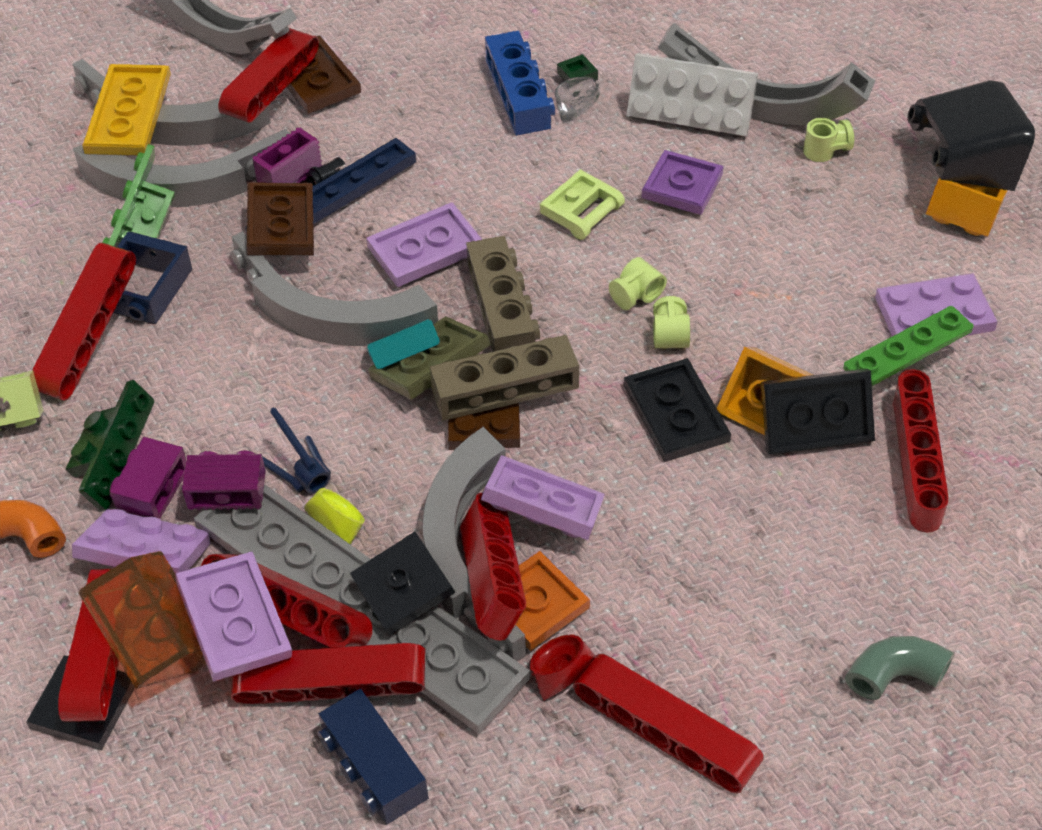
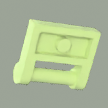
(574, 197)

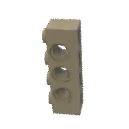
(500, 293)
(504, 377)

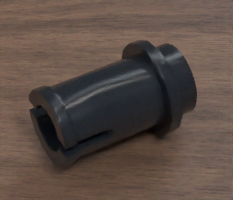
(318, 174)

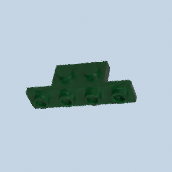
(108, 442)

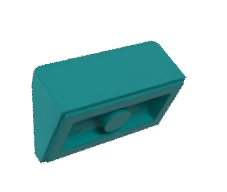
(403, 344)

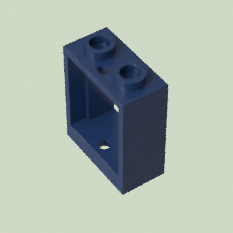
(168, 258)

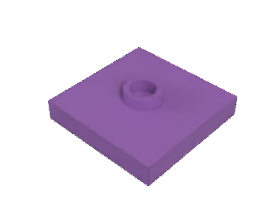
(682, 182)

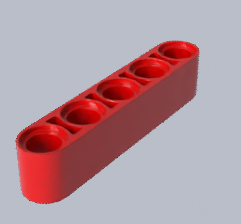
(268, 75)
(83, 320)
(920, 451)
(492, 569)
(301, 606)
(88, 671)
(334, 674)
(668, 723)

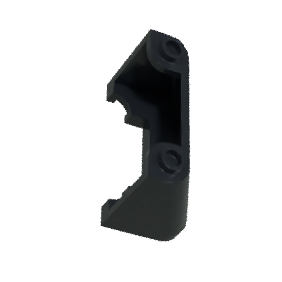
(980, 134)

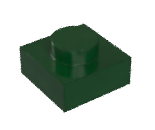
(577, 67)

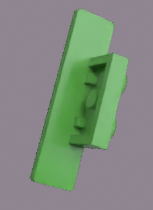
(144, 205)
(911, 344)

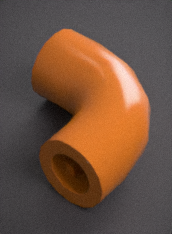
(33, 525)

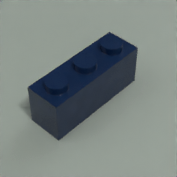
(372, 757)

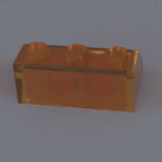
(145, 619)

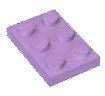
(422, 244)
(913, 302)
(543, 497)
(124, 535)
(233, 616)

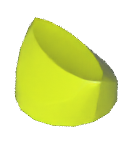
(335, 514)

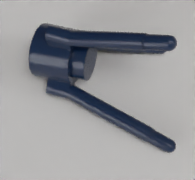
(309, 472)

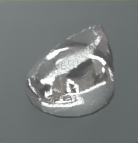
(576, 97)

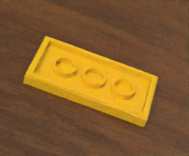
(127, 109)

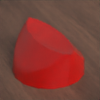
(559, 664)

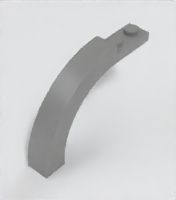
(224, 29)
(783, 102)
(179, 123)
(192, 183)
(325, 318)
(447, 501)

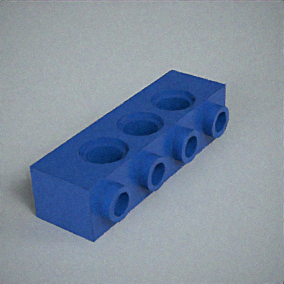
(519, 83)

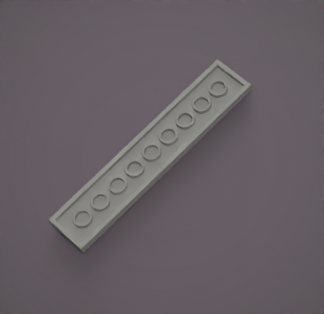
(461, 667)

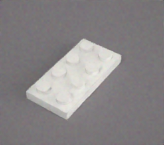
(692, 94)

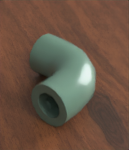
(896, 658)

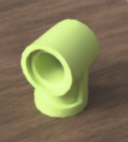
(825, 137)
(637, 282)
(671, 323)

